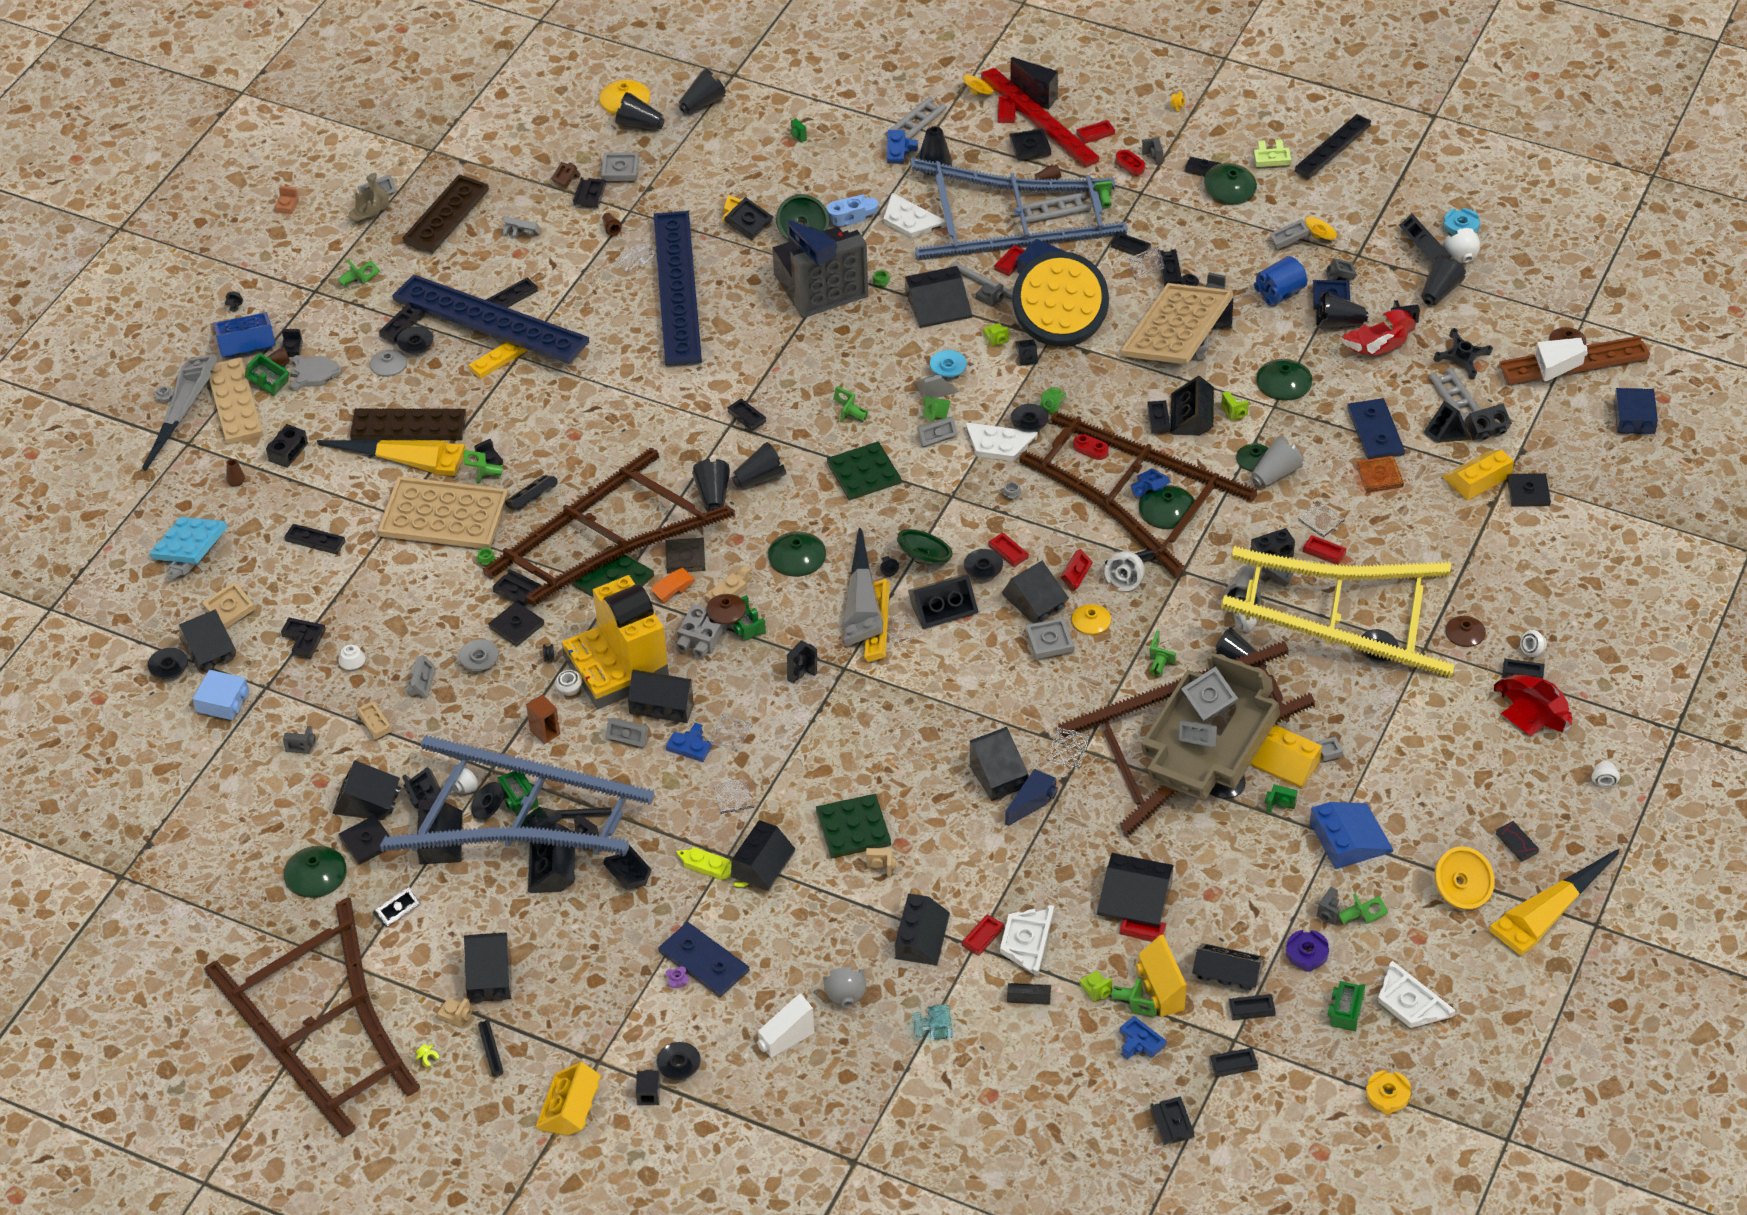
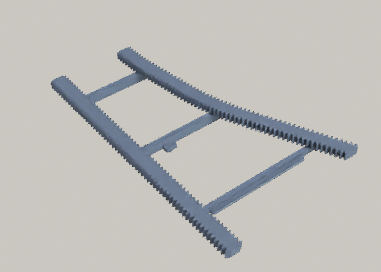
(1015, 184)
(515, 833)

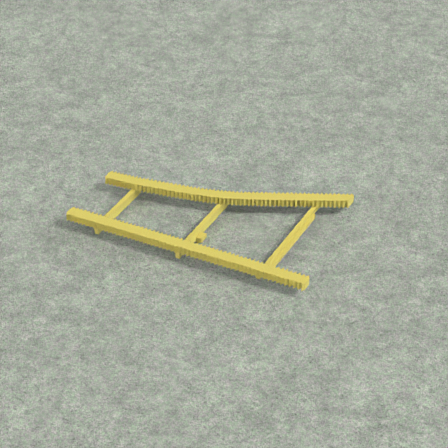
(1341, 572)

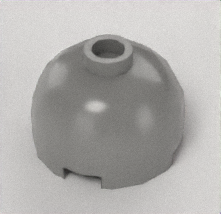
(845, 986)

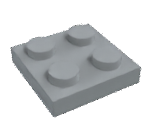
(620, 166)
(1049, 638)
(1210, 694)

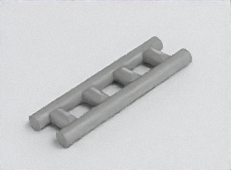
(916, 112)
(1060, 201)
(1459, 388)

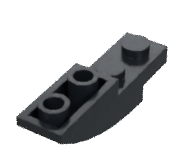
(1423, 238)

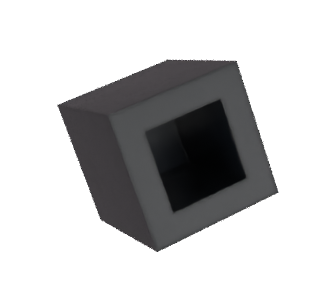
(648, 1087)

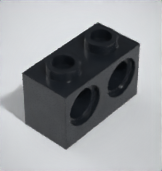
(1486, 418)
(287, 445)
(1276, 543)

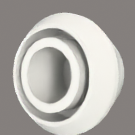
(1243, 624)
(1533, 643)
(351, 657)
(568, 682)
(1605, 774)
(466, 782)

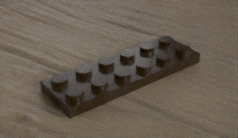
(445, 213)
(408, 424)

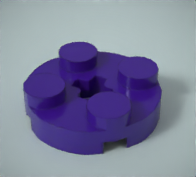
(1307, 960)

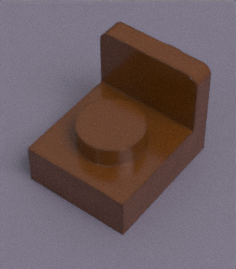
(565, 174)

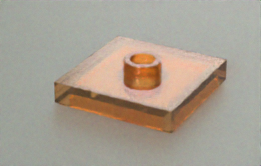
(1379, 474)

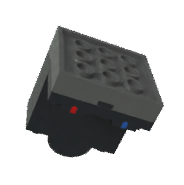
(826, 285)

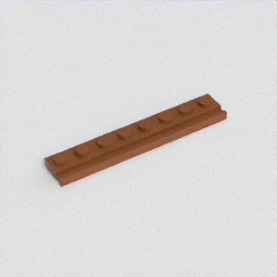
(1598, 356)

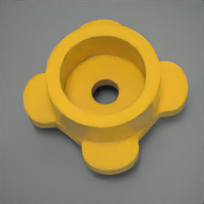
(1177, 101)

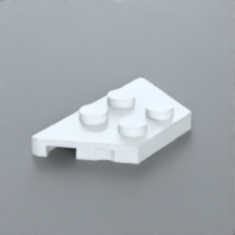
(910, 218)
(999, 441)
(1027, 937)
(1411, 999)

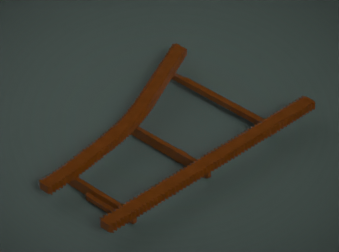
(1107, 501)
(574, 511)
(1148, 698)
(359, 999)

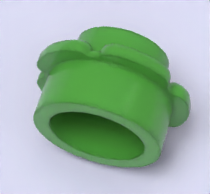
(881, 278)
(485, 556)

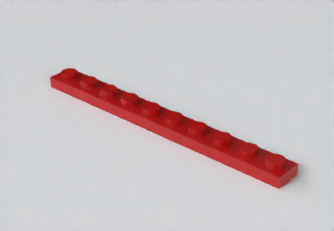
(1040, 117)

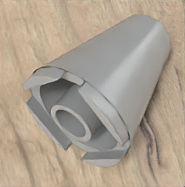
(1277, 462)
(1239, 584)

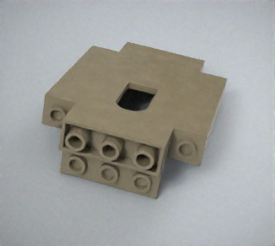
(1196, 767)

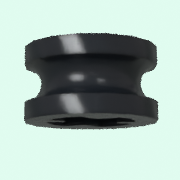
(548, 652)

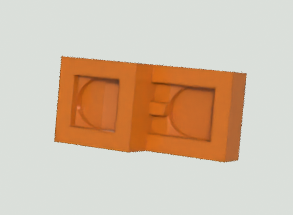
(669, 585)

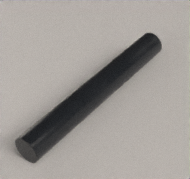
(588, 812)

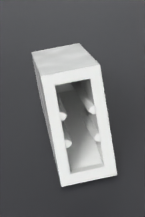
(1559, 356)
(787, 1027)

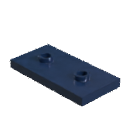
(1375, 429)
(704, 959)

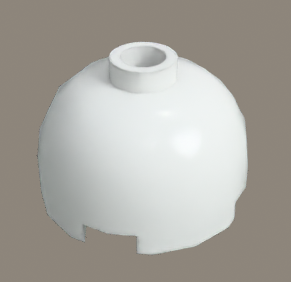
(1463, 245)
(1125, 570)

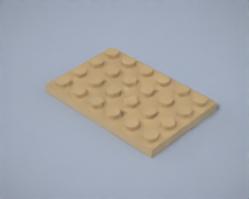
(1177, 323)
(443, 512)

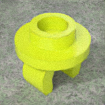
(425, 1051)

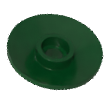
(1250, 455)

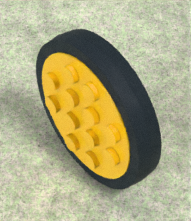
(1060, 298)

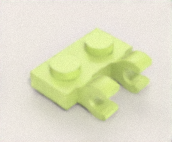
(1272, 157)

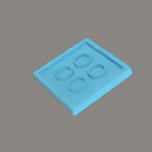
(188, 540)

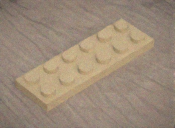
(234, 401)

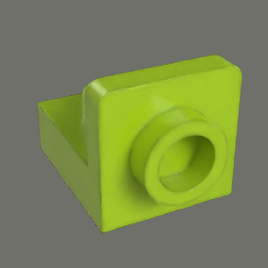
(996, 334)
(1232, 407)
(1096, 986)

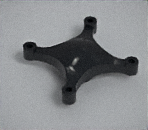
(1463, 353)

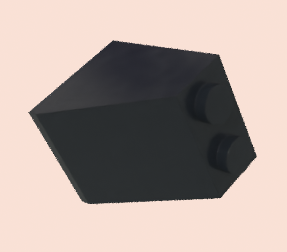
(1036, 593)
(206, 641)
(997, 763)
(367, 792)
(487, 967)

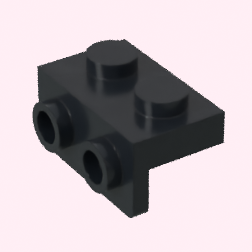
(422, 786)
(628, 869)

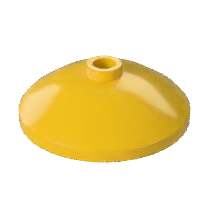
(613, 93)
(1474, 874)

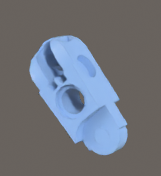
(851, 210)

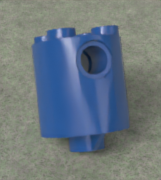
(1281, 280)

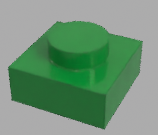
(798, 130)

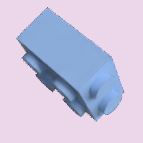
(221, 695)

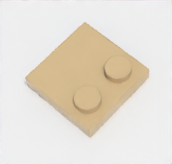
(230, 604)

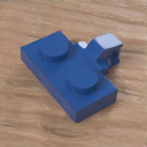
(899, 145)
(1148, 480)
(690, 744)
(1140, 1038)

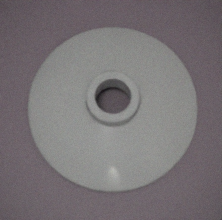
(388, 363)
(478, 654)

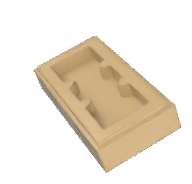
(374, 720)

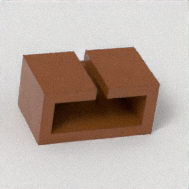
(543, 719)

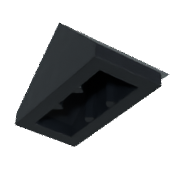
(1447, 425)

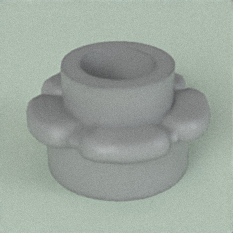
(164, 394)
(1011, 490)

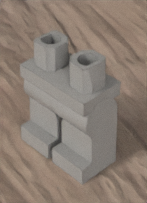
(699, 632)

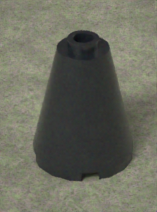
(702, 93)
(638, 114)
(935, 147)
(1442, 279)
(1339, 312)
(759, 467)
(712, 482)
(1233, 645)

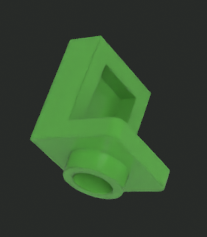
(1051, 399)

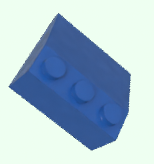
(244, 334)
(1348, 832)

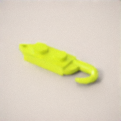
(707, 864)

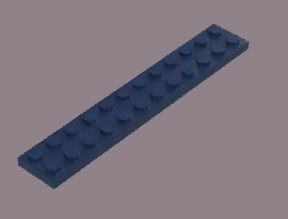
(677, 288)
(491, 319)

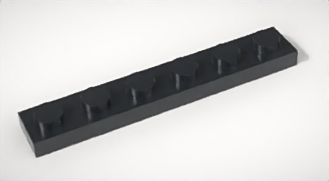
(1332, 146)

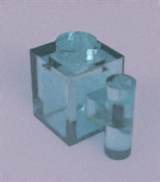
(937, 1022)

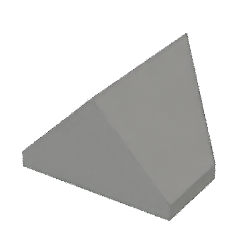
(935, 387)

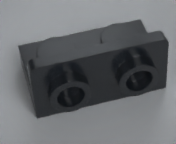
(801, 660)

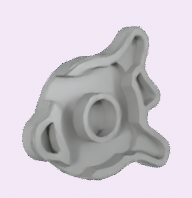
(313, 371)

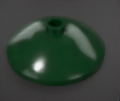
(1230, 183)
(802, 209)
(1284, 379)
(1165, 507)
(924, 547)
(796, 553)
(315, 871)

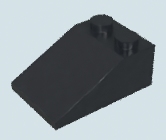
(1035, 81)

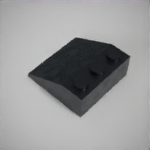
(937, 297)
(1135, 889)

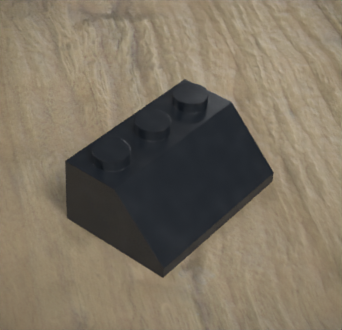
(1192, 408)
(943, 600)
(660, 696)
(447, 819)
(762, 856)
(551, 866)
(921, 930)
(1228, 966)

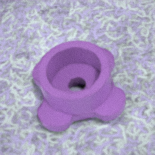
(677, 982)

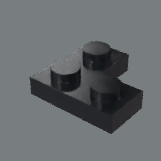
(306, 634)

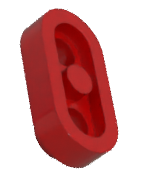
(1130, 162)
(1090, 447)

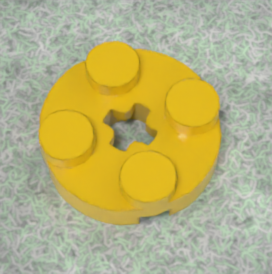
(1388, 1102)

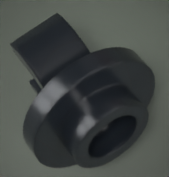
(1189, 279)
(234, 299)
(889, 566)

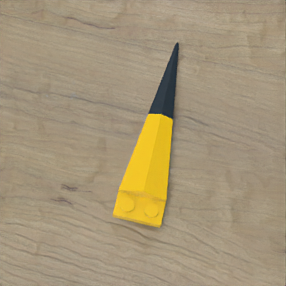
(431, 456)
(1529, 921)

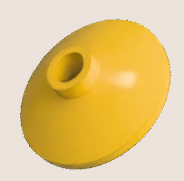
(977, 85)
(1320, 228)
(1091, 619)

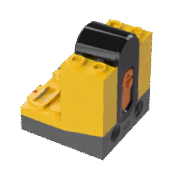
(624, 641)

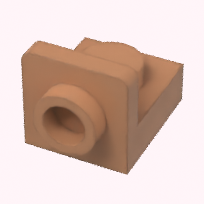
(287, 200)

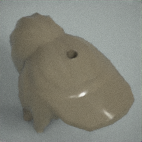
(370, 201)

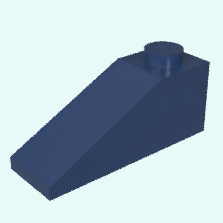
(813, 242)
(1032, 796)

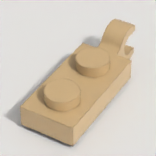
(732, 584)

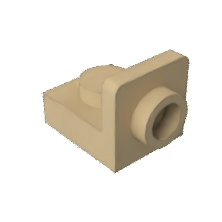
(881, 859)
(455, 1012)

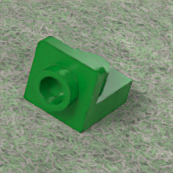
(1281, 796)

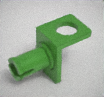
(1104, 191)
(355, 273)
(849, 408)
(935, 408)
(482, 466)
(1160, 656)
(1363, 910)
(1134, 997)

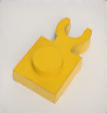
(729, 204)

